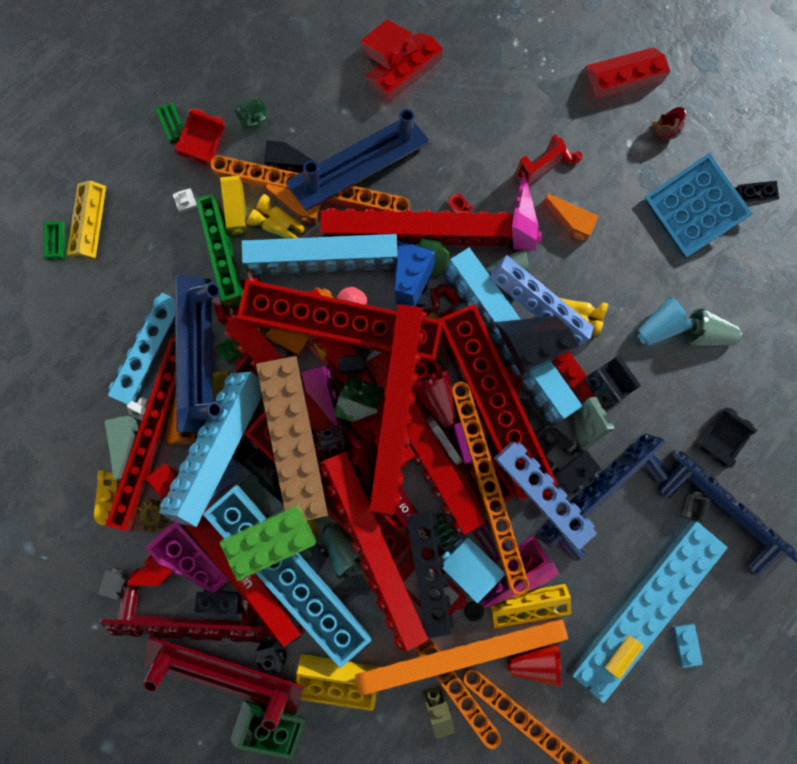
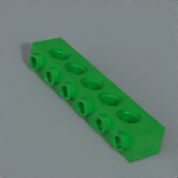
(220, 250)

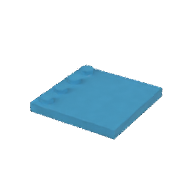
(698, 205)

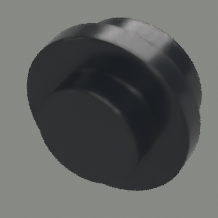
(473, 611)

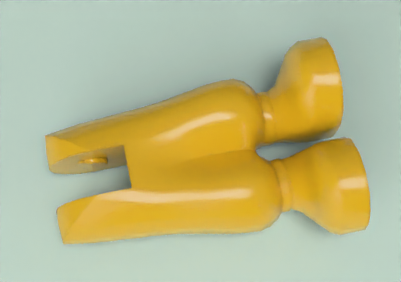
(277, 222)
(586, 310)

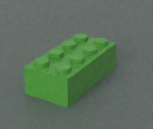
(268, 542)

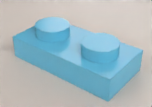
(688, 645)

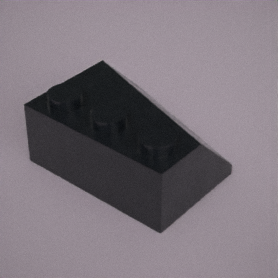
(536, 341)

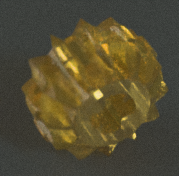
(145, 515)

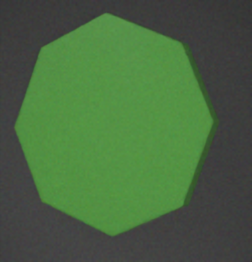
(441, 254)

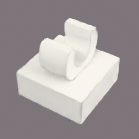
(185, 200)
(137, 409)

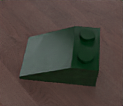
(252, 737)

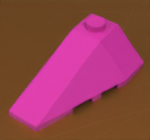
(525, 222)
(181, 553)
(537, 566)

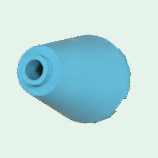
(664, 323)

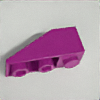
(321, 387)

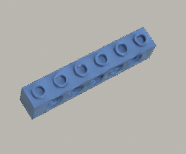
(538, 298)
(584, 530)

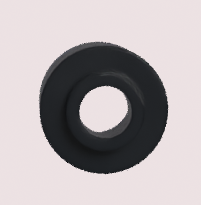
(352, 364)

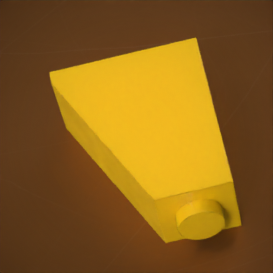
(234, 204)

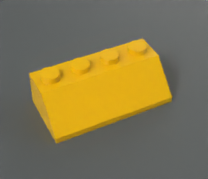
(333, 685)

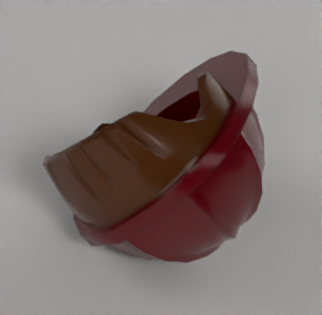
(670, 124)

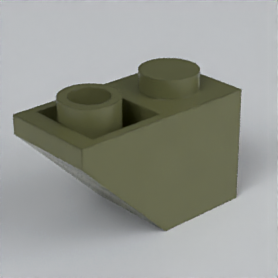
(438, 712)

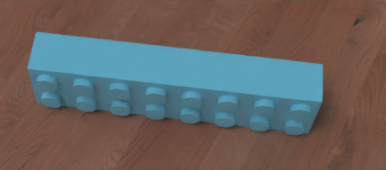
(320, 254)
(212, 450)

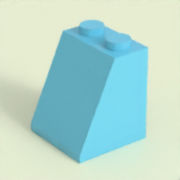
(471, 568)

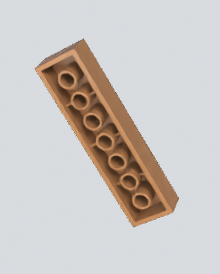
(291, 436)

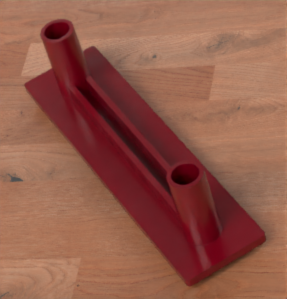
(197, 629)
(222, 675)

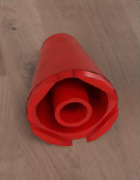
(538, 665)

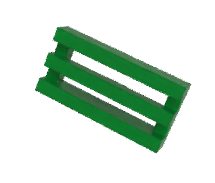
(166, 109)
(61, 249)

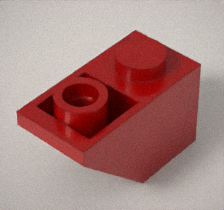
(150, 574)

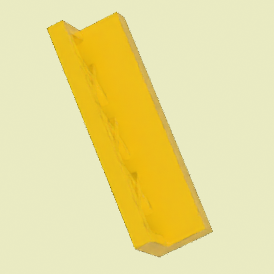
(87, 220)
(530, 603)

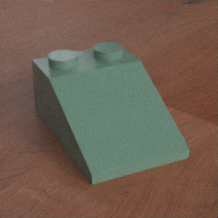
(121, 437)

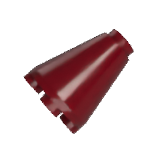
(437, 397)

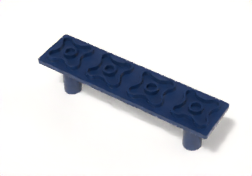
(357, 162)
(194, 352)
(606, 484)
(775, 544)

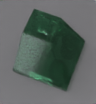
(358, 399)

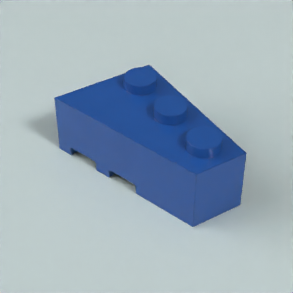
(412, 273)

